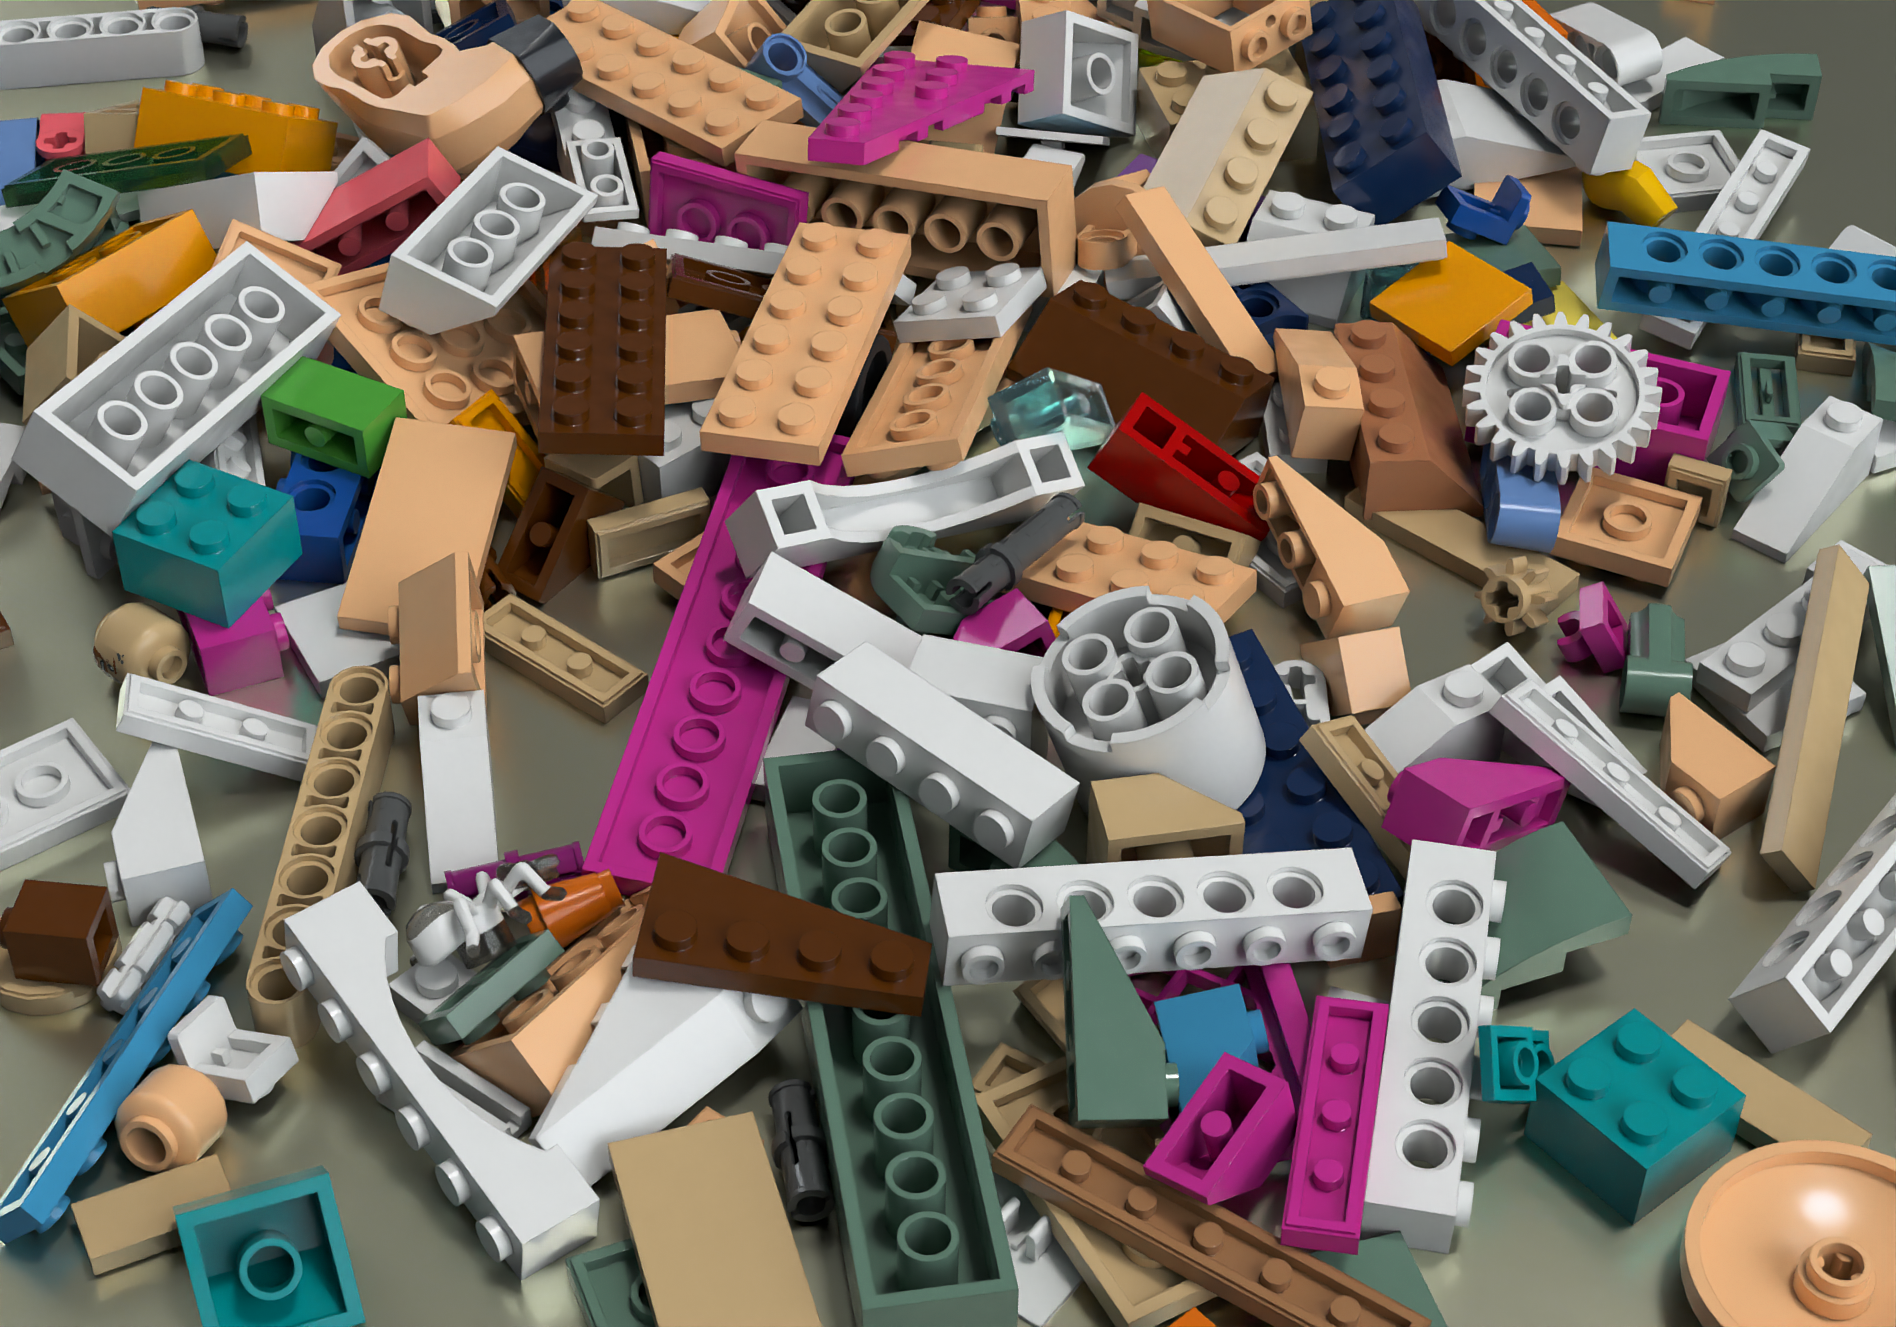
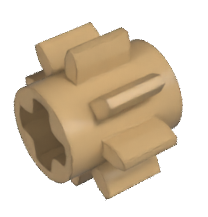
(1516, 579)

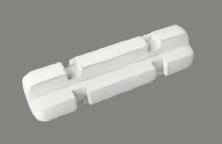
(143, 955)

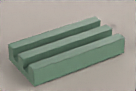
(1789, 389)

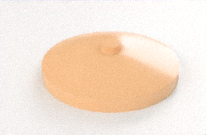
(1794, 1239)

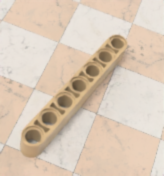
(322, 837)

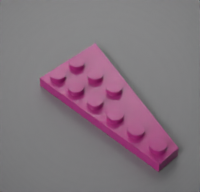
(903, 98)

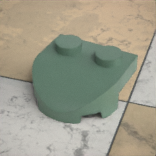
(913, 580)

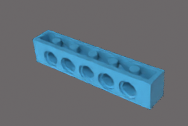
(1747, 283)

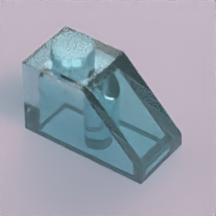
(1052, 404)

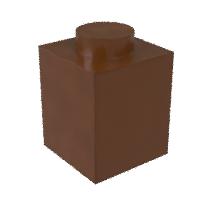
(59, 932)

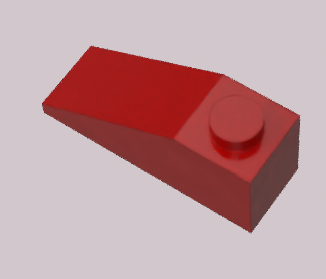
(1177, 469)

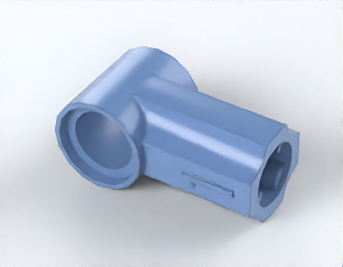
(786, 60)

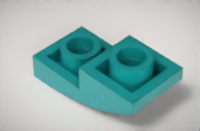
(1511, 1062)

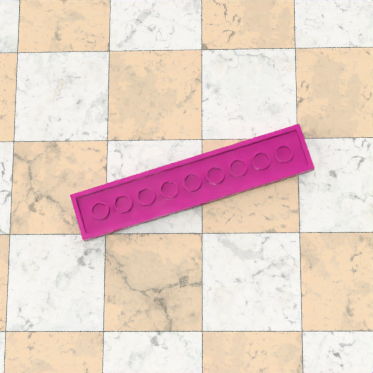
(705, 707)

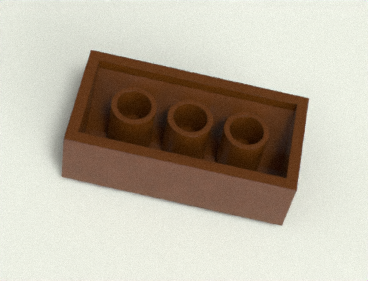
(1135, 352)

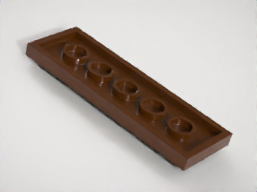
(604, 351)

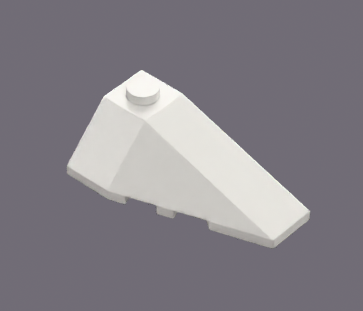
(651, 1060)

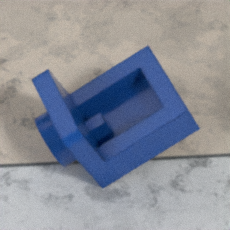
(1495, 220)

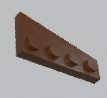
(759, 941)

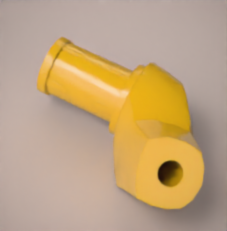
(1633, 192)

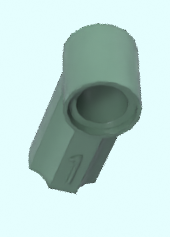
(1654, 662)

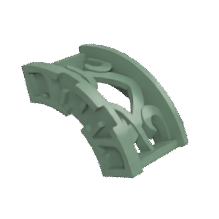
(60, 228)

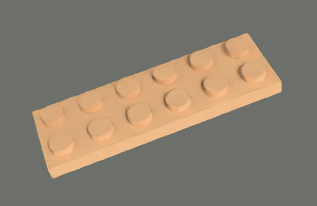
(669, 82)
(806, 344)
(929, 404)

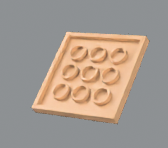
(439, 370)

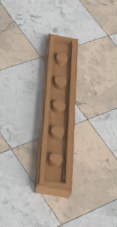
(1186, 1234)

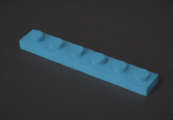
(138, 1042)

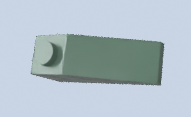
(1111, 1042)

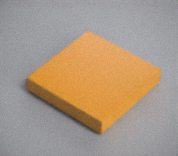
(1451, 303)

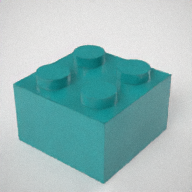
(208, 543)
(1634, 1115)

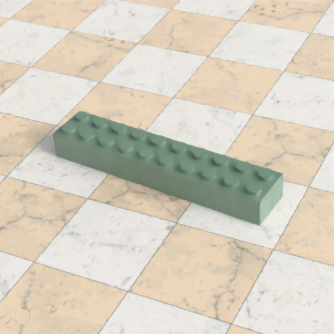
(890, 1087)

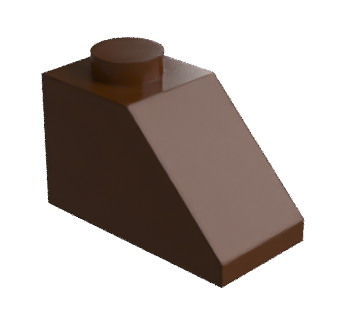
(552, 534)

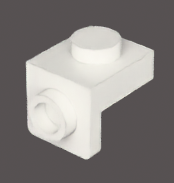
(236, 1060)

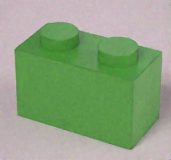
(332, 415)

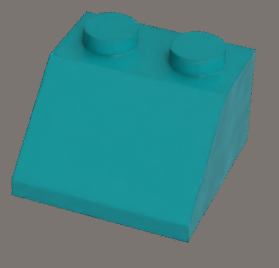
(270, 1255)

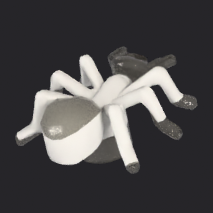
(477, 925)

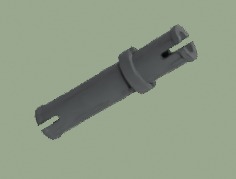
(1003, 563)

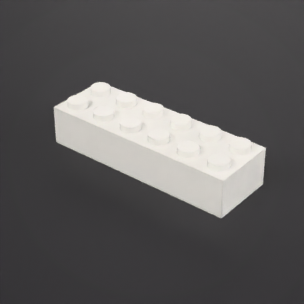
(173, 387)

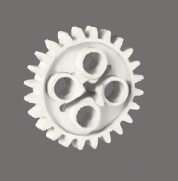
(1561, 398)

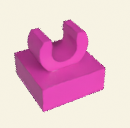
(1595, 629)

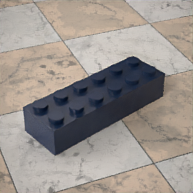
(1378, 105)

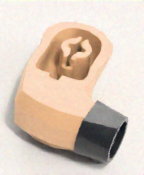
(417, 85)

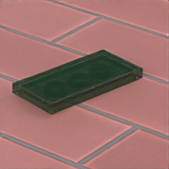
(135, 167)

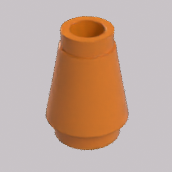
(587, 903)

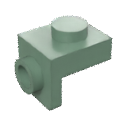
(1753, 455)

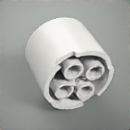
(1149, 691)

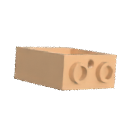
(1263, 34)

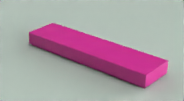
(1335, 1126)

